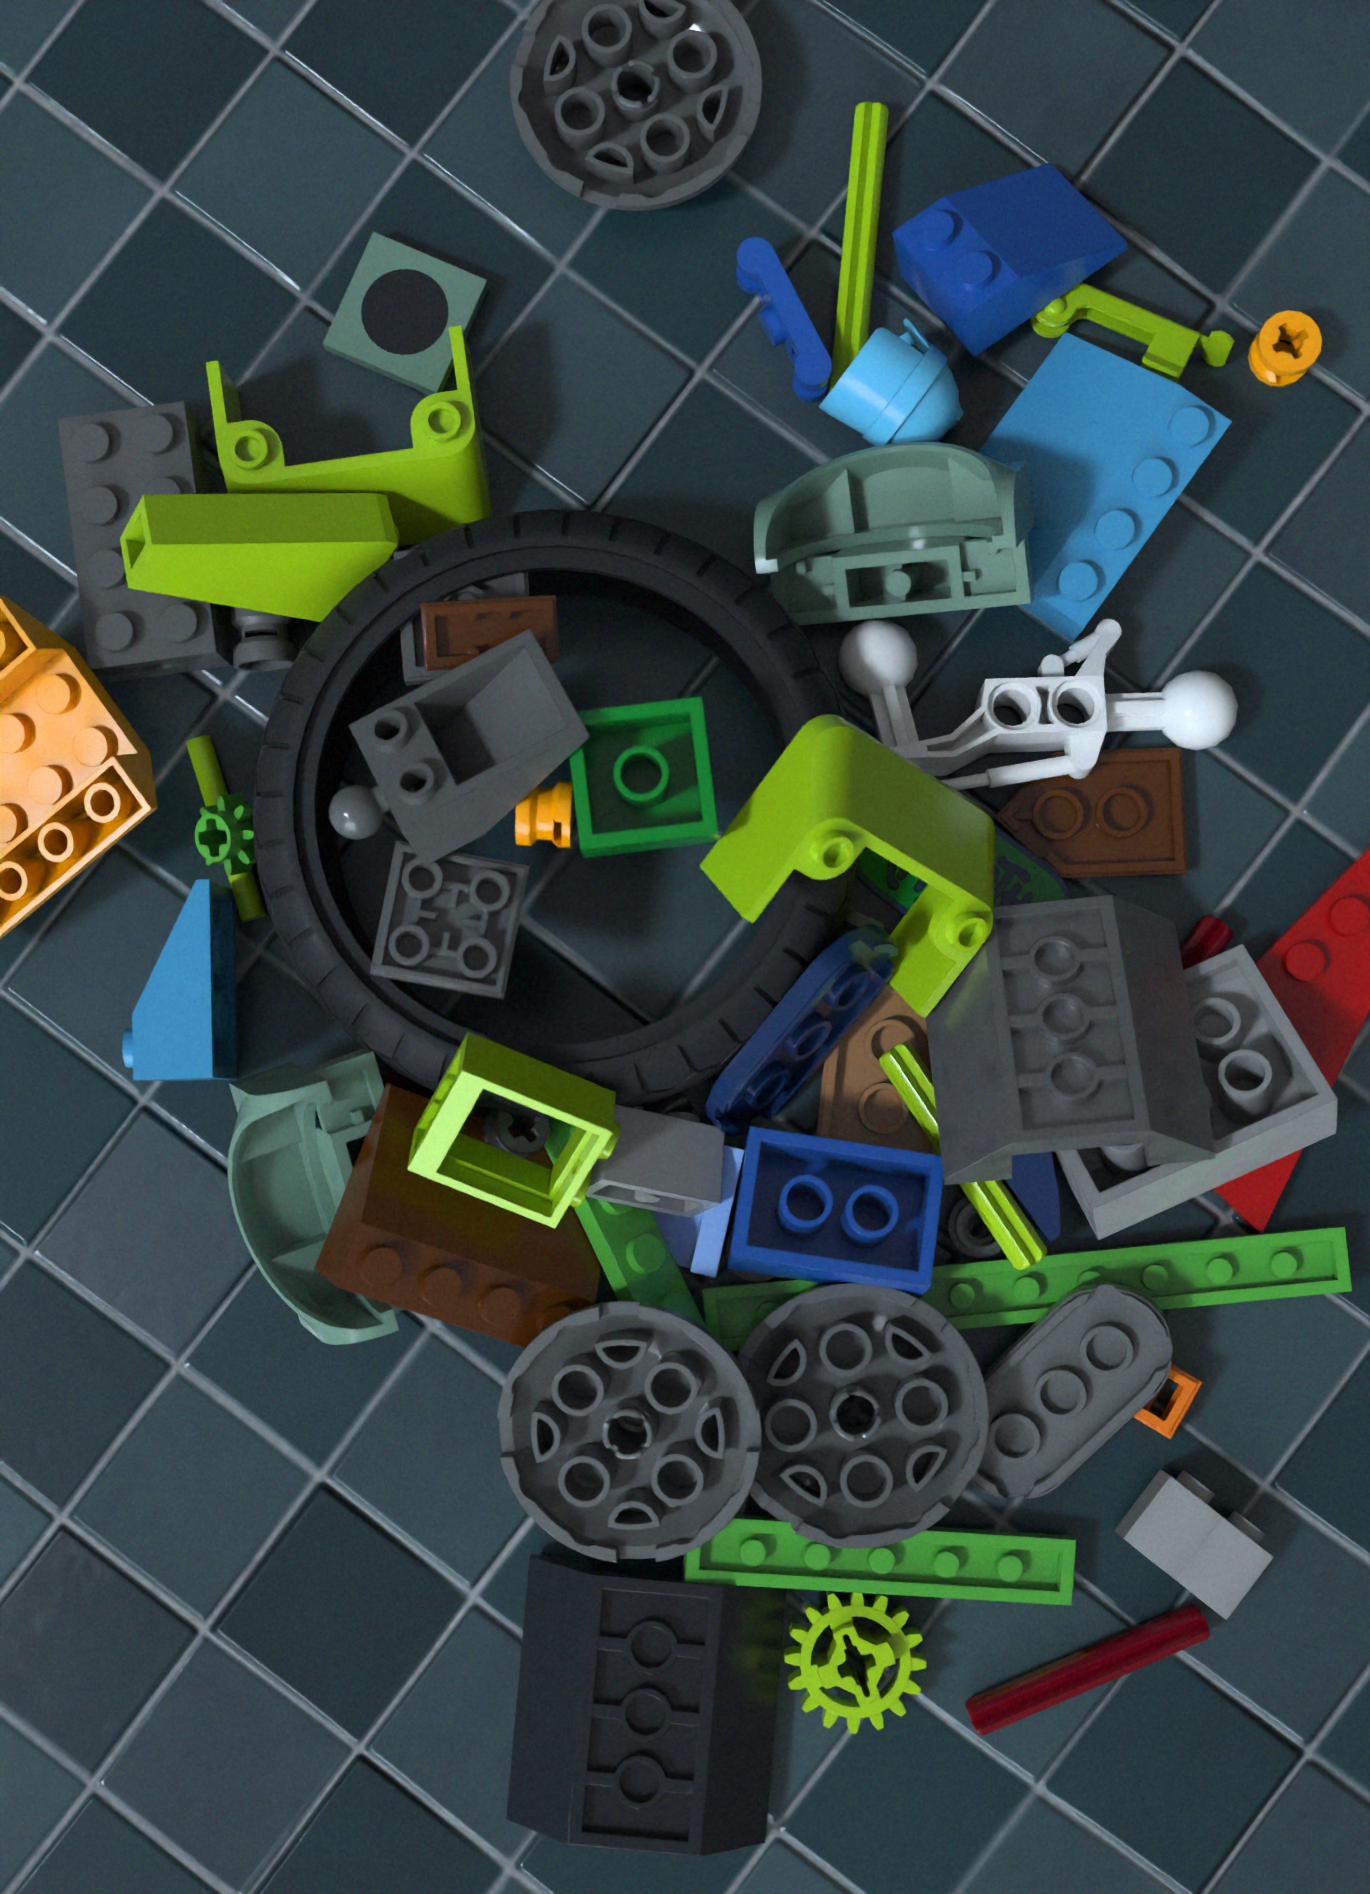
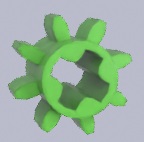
(227, 834)

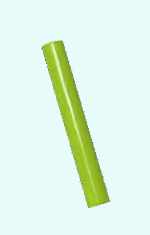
(211, 786)

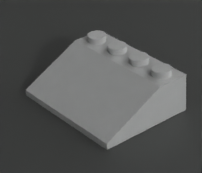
(1258, 1091)

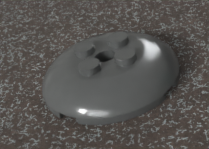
(624, 151)
(925, 1428)
(618, 1491)

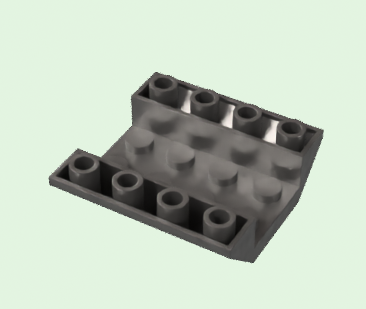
(1068, 1040)

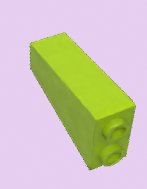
(259, 550)

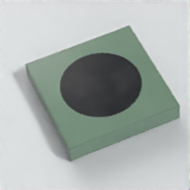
(401, 314)

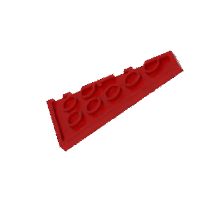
(1323, 986)

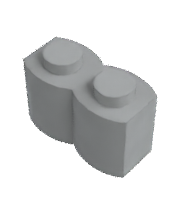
(1194, 1543)

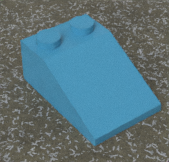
(189, 1006)

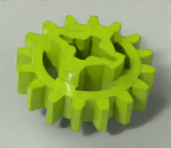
(831, 1670)

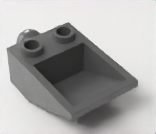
(465, 746)

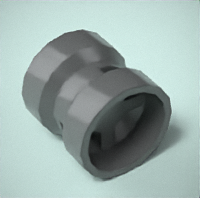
(262, 641)

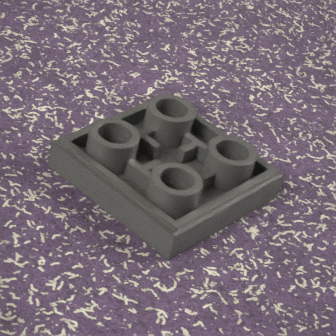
(450, 921)

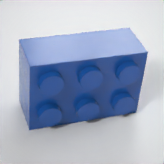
(836, 1211)

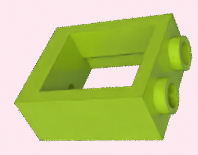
(494, 1174)

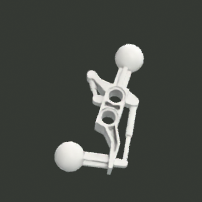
(881, 660)

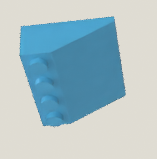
(1105, 467)

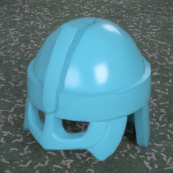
(896, 391)

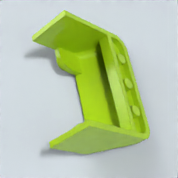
(427, 486)
(848, 792)

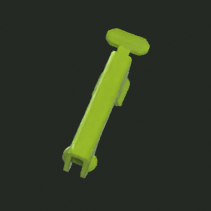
(1168, 341)

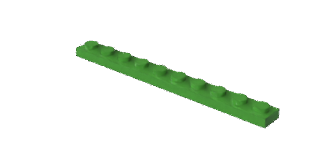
(1168, 1272)

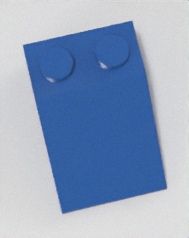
(1002, 252)

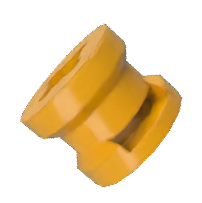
(1274, 360)
(546, 815)

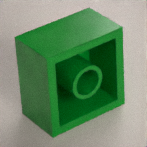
(643, 778)

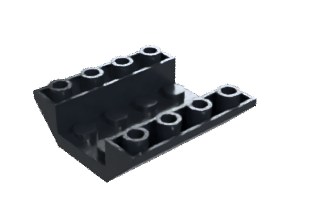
(644, 1710)

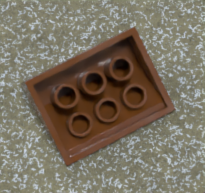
(447, 1250)

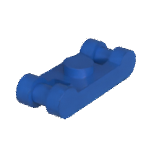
(784, 317)

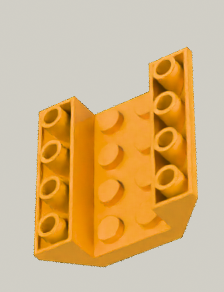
(67, 766)

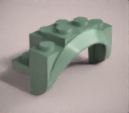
(901, 534)
(291, 1178)

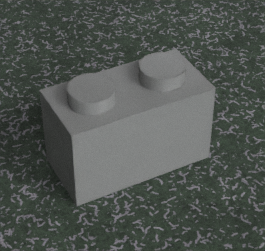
(661, 1163)

